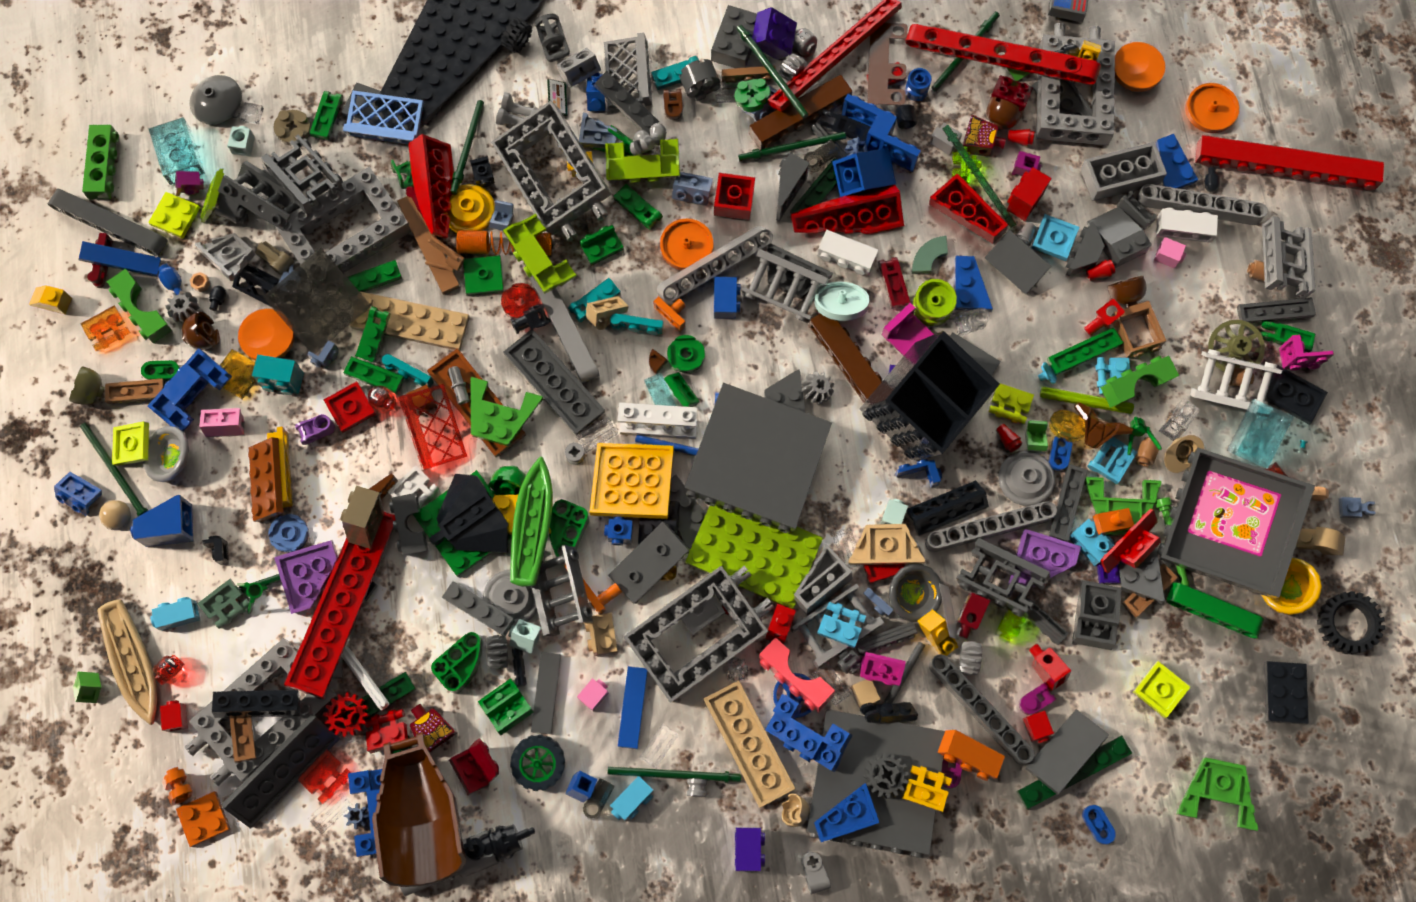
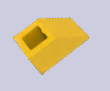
(1089, 50)
(936, 631)

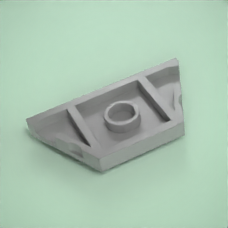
(227, 254)

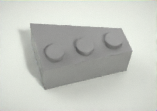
(823, 581)

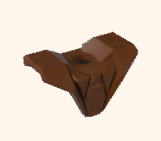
(1097, 430)

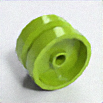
(934, 302)

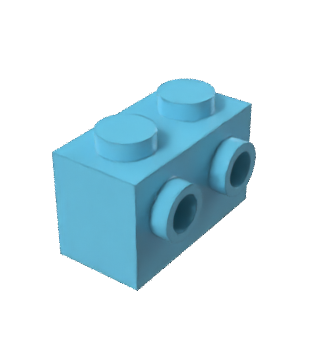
(1092, 544)

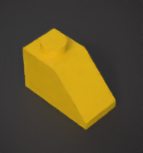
(51, 299)

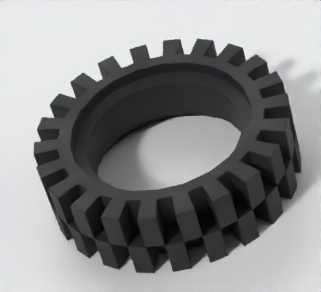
(1366, 607)

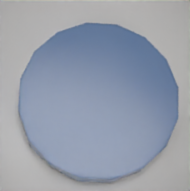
(288, 533)

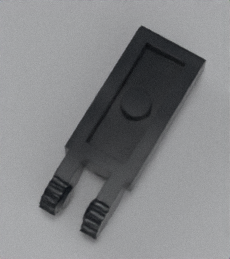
(845, 124)
(889, 712)

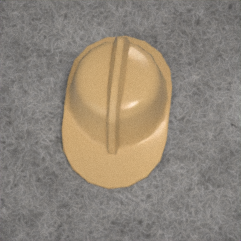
(1179, 451)

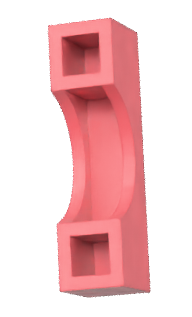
(814, 692)

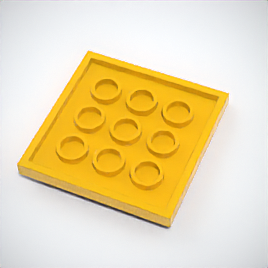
(632, 480)

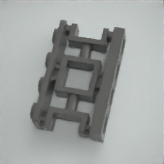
(291, 182)
(1009, 563)

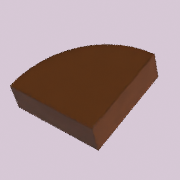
(656, 361)

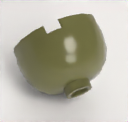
(87, 387)

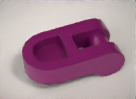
(1031, 704)
(954, 773)

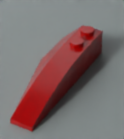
(432, 181)
(858, 212)

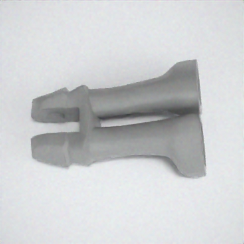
(508, 105)
(645, 142)

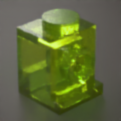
(1009, 626)

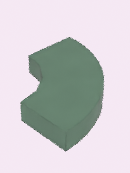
(928, 254)

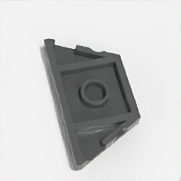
(788, 277)
(787, 391)
(1143, 580)

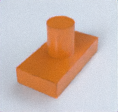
(671, 312)
(1113, 521)

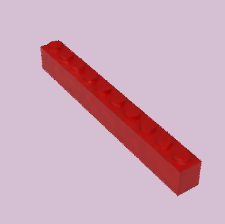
(1289, 162)

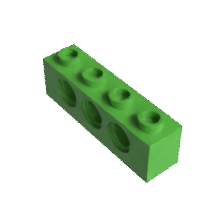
(95, 153)

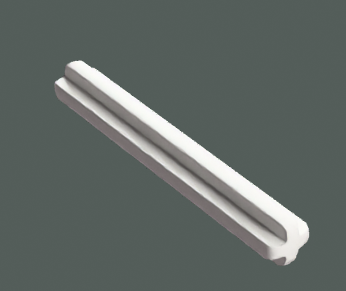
(364, 679)

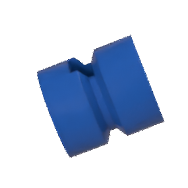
(918, 84)

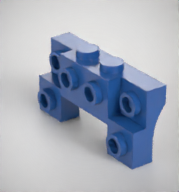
(186, 386)
(824, 750)
(359, 783)

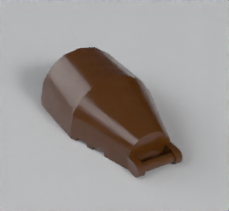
(415, 818)

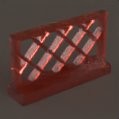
(416, 432)

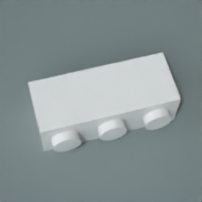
(1187, 225)
(847, 253)

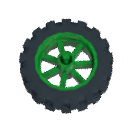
(532, 782)

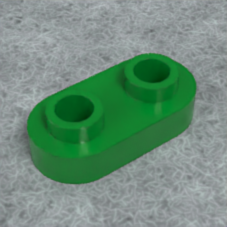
(161, 369)

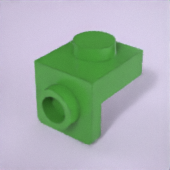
(1036, 435)

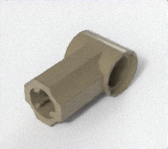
(278, 261)

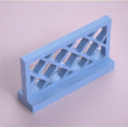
(383, 133)

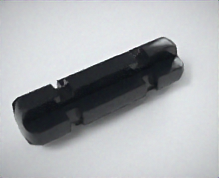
(519, 667)

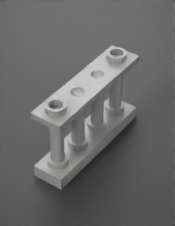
(782, 267)
(821, 655)

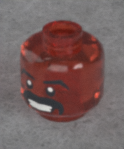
(382, 399)
(168, 670)

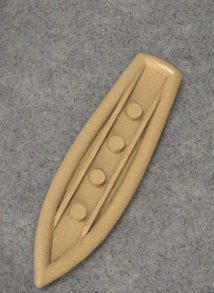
(129, 659)

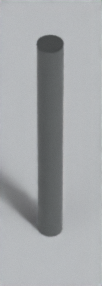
(908, 667)

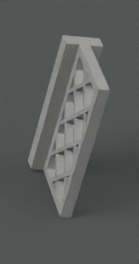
(642, 66)

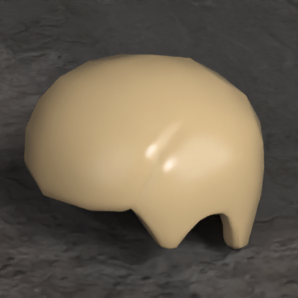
(114, 514)
(795, 811)

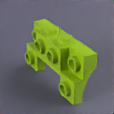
(645, 166)
(536, 262)

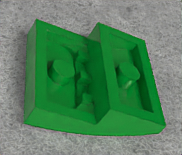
(505, 707)

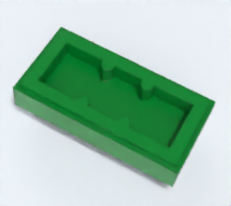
(681, 390)

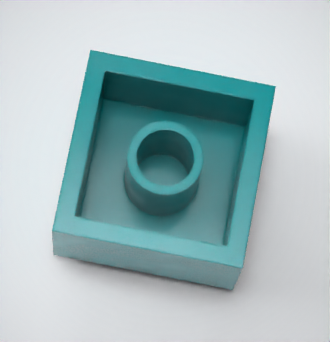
(278, 374)

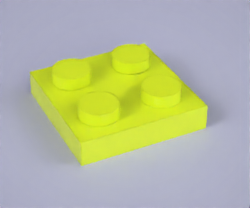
(174, 215)
(130, 443)
(1161, 689)

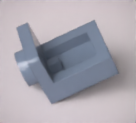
(502, 215)
(327, 355)

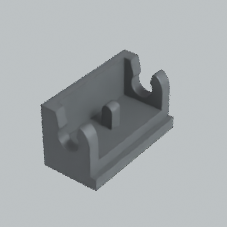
(1136, 211)

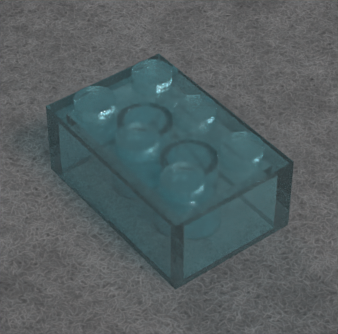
(175, 148)
(1260, 433)

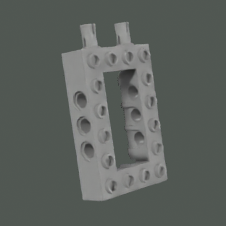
(1077, 128)
(589, 195)
(746, 618)
(213, 732)

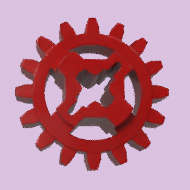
(354, 711)

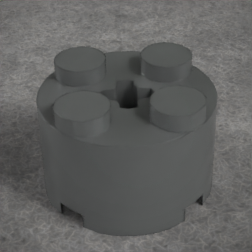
(699, 79)
(231, 210)

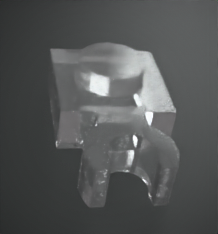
(249, 113)

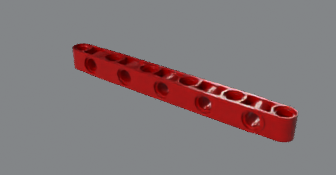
(1015, 57)

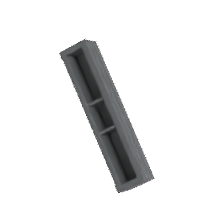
(1045, 623)
(886, 638)

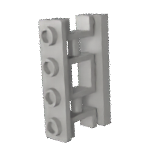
(1275, 257)

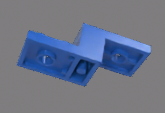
(881, 131)

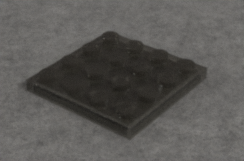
(317, 301)

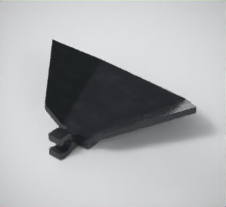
(471, 518)

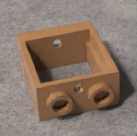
(1152, 323)

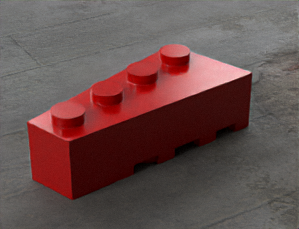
(967, 208)

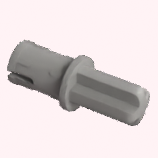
(458, 385)

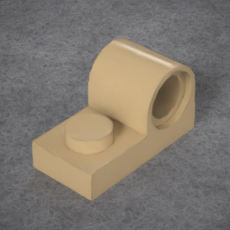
(600, 311)

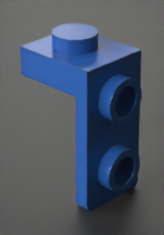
(595, 98)
(933, 473)

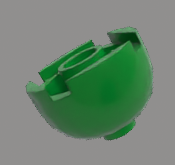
(507, 480)

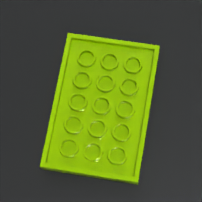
(772, 557)

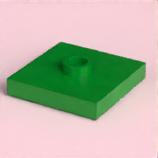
(483, 275)

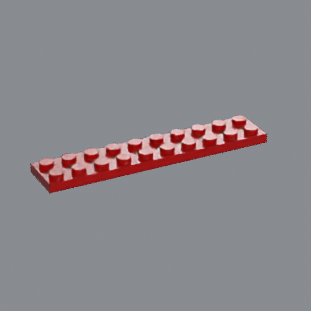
(337, 613)

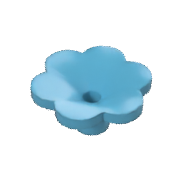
(1047, 373)

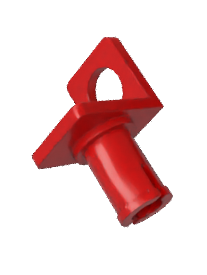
(1103, 319)

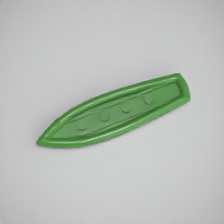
(531, 525)

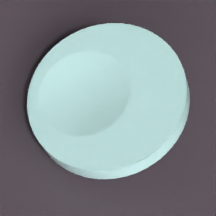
(842, 301)

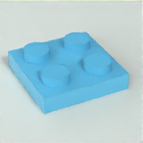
(1055, 237)

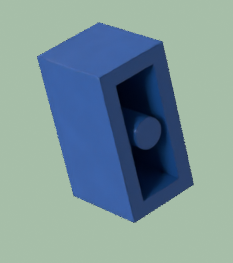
(725, 297)

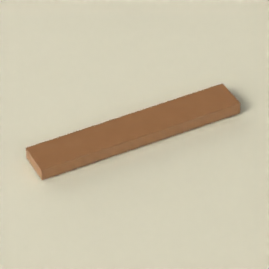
(445, 279)

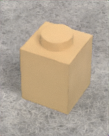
(865, 692)

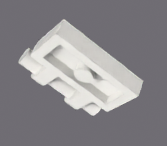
(412, 483)

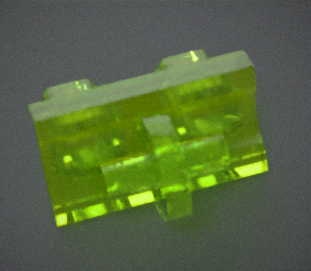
(964, 171)

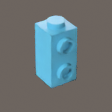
(175, 614)
(632, 797)

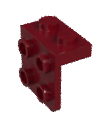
(475, 767)

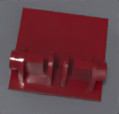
(1012, 91)

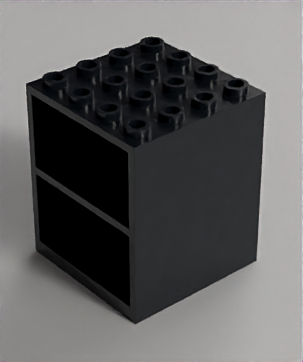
(929, 396)

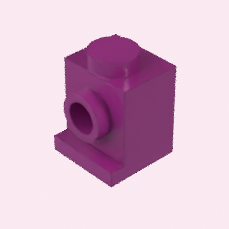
(1025, 162)
(188, 182)

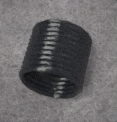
(906, 116)

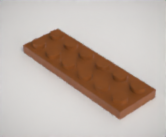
(440, 375)

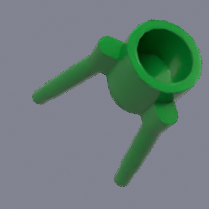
(627, 141)
(1139, 429)
(253, 592)

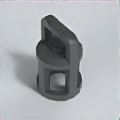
(552, 41)

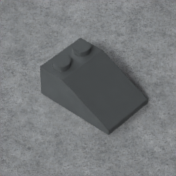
(792, 177)
(1121, 236)

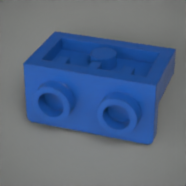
(76, 493)

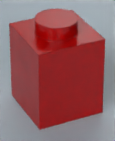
(173, 716)
(1038, 727)

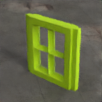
(212, 195)

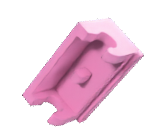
(221, 422)

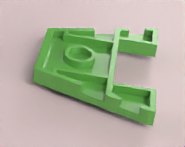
(495, 421)
(1136, 506)
(1222, 783)

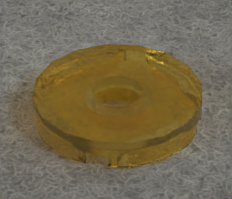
(1065, 417)

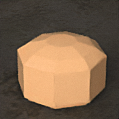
(200, 282)
(1320, 494)

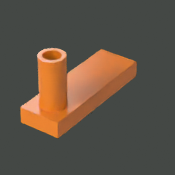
(602, 599)

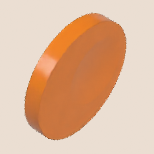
(1139, 66)
(1212, 108)
(685, 243)
(265, 335)

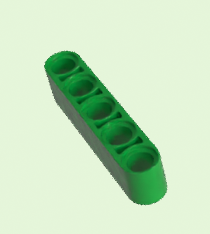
(1215, 610)

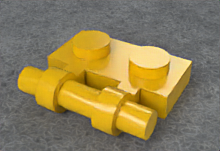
(925, 794)

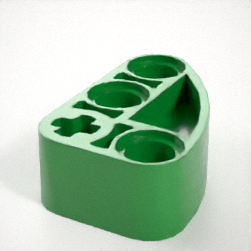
(564, 523)
(460, 669)

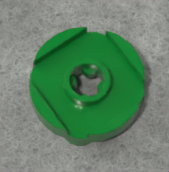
(749, 87)
(689, 364)

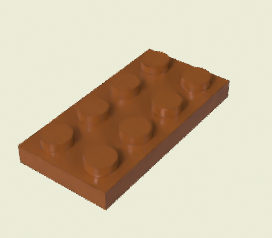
(265, 479)

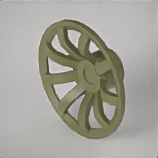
(1239, 345)

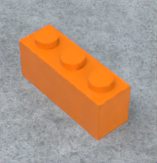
(971, 755)

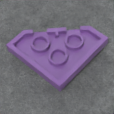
(1046, 553)
(305, 573)

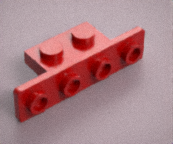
(1134, 545)

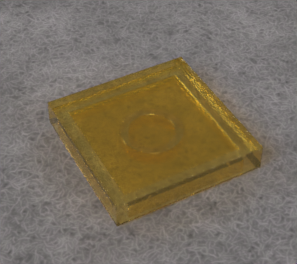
(241, 371)

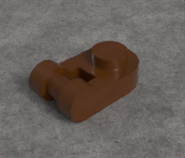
(673, 108)

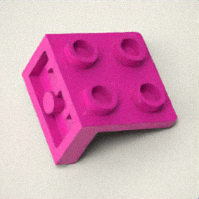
(905, 330)
(1294, 358)
(882, 669)

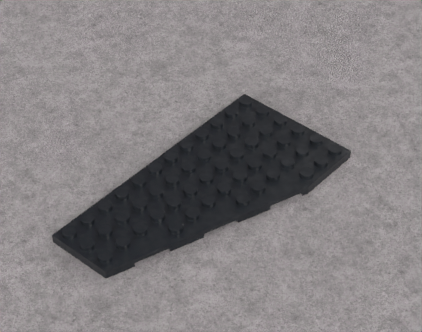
(448, 49)

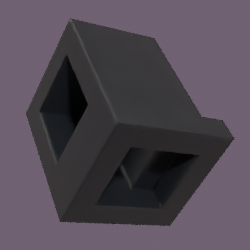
(482, 172)

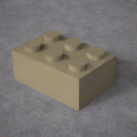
(362, 516)

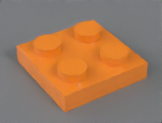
(203, 819)

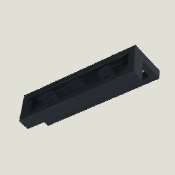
(258, 277)
(950, 509)

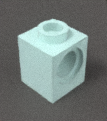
(241, 147)
(894, 512)
(524, 636)

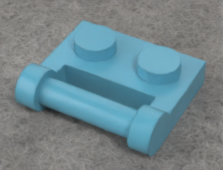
(1117, 463)

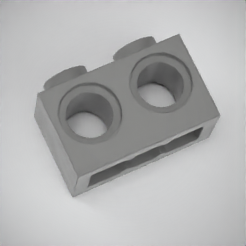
(578, 67)

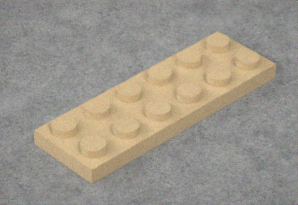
(418, 322)
(749, 744)

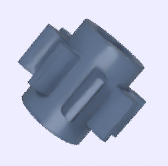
(855, 146)
(350, 816)

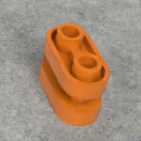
(174, 780)

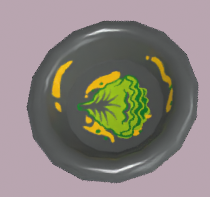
(915, 592)

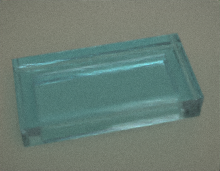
(659, 390)

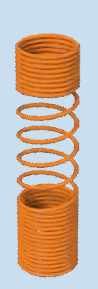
(478, 242)

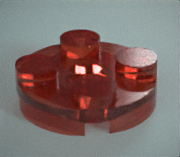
(512, 294)

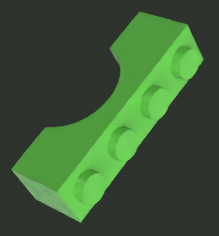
(127, 290)
(1157, 373)

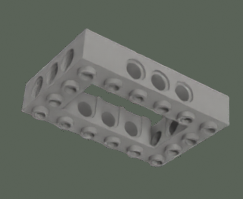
(363, 244)

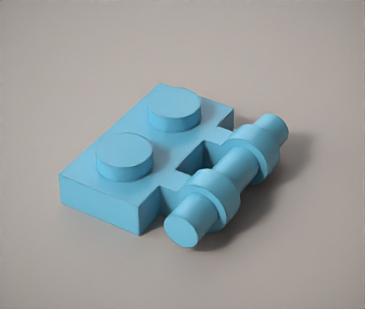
(1115, 368)
(839, 630)

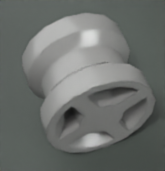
(575, 458)
(697, 787)

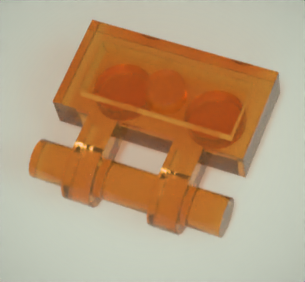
(103, 323)

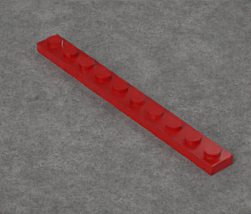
(836, 52)

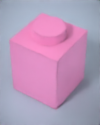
(1170, 253)
(593, 694)

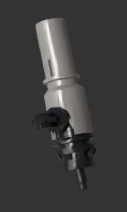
(485, 851)

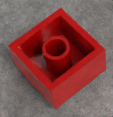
(1027, 193)
(734, 196)

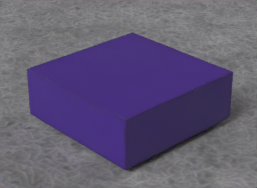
(1108, 578)

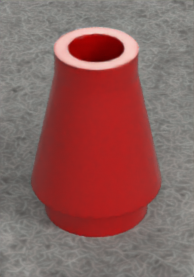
(1024, 136)
(1101, 270)
(1009, 439)

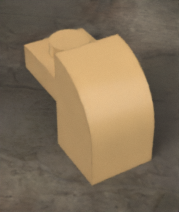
(1323, 539)

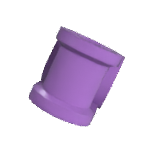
(311, 430)

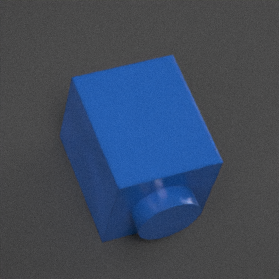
(581, 786)

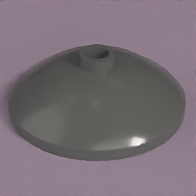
(215, 99)

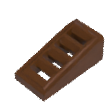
(384, 485)

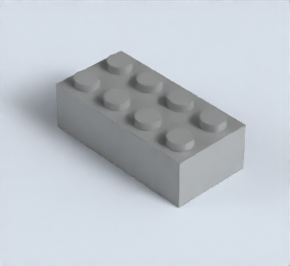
(1123, 171)

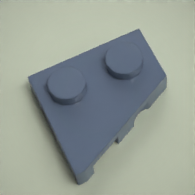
(595, 133)

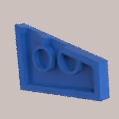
(969, 285)

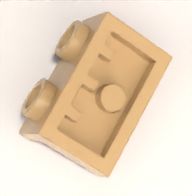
(602, 635)

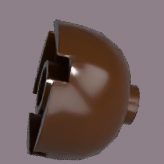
(1003, 113)
(1128, 291)
(199, 332)

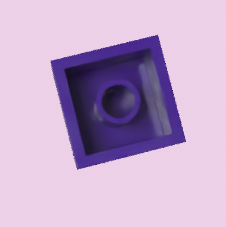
(774, 33)
(748, 849)

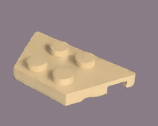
(886, 546)

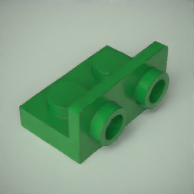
(601, 244)

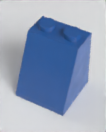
(864, 172)
(165, 524)

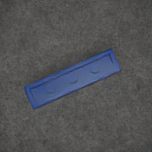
(119, 258)
(632, 707)

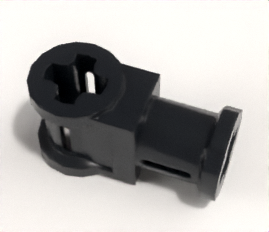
(531, 319)

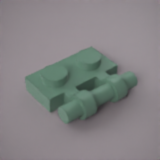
(219, 599)

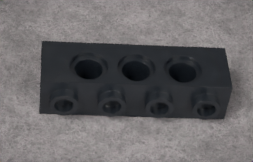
(256, 703)

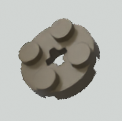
(290, 117)

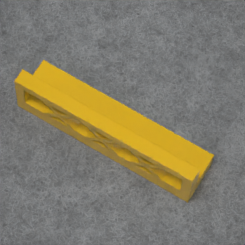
(282, 435)

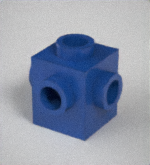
(625, 533)

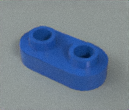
(1060, 453)
(1098, 824)

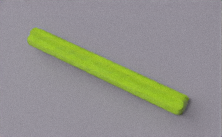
(1088, 400)

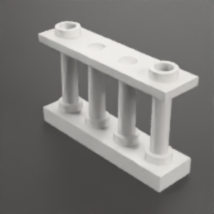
(1222, 395)
(657, 420)

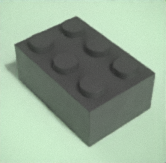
(728, 45)

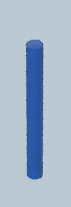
(677, 447)

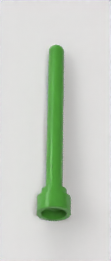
(1164, 506)

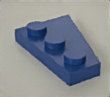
(1176, 163)
(847, 816)

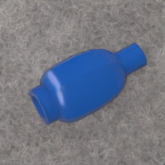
(170, 278)

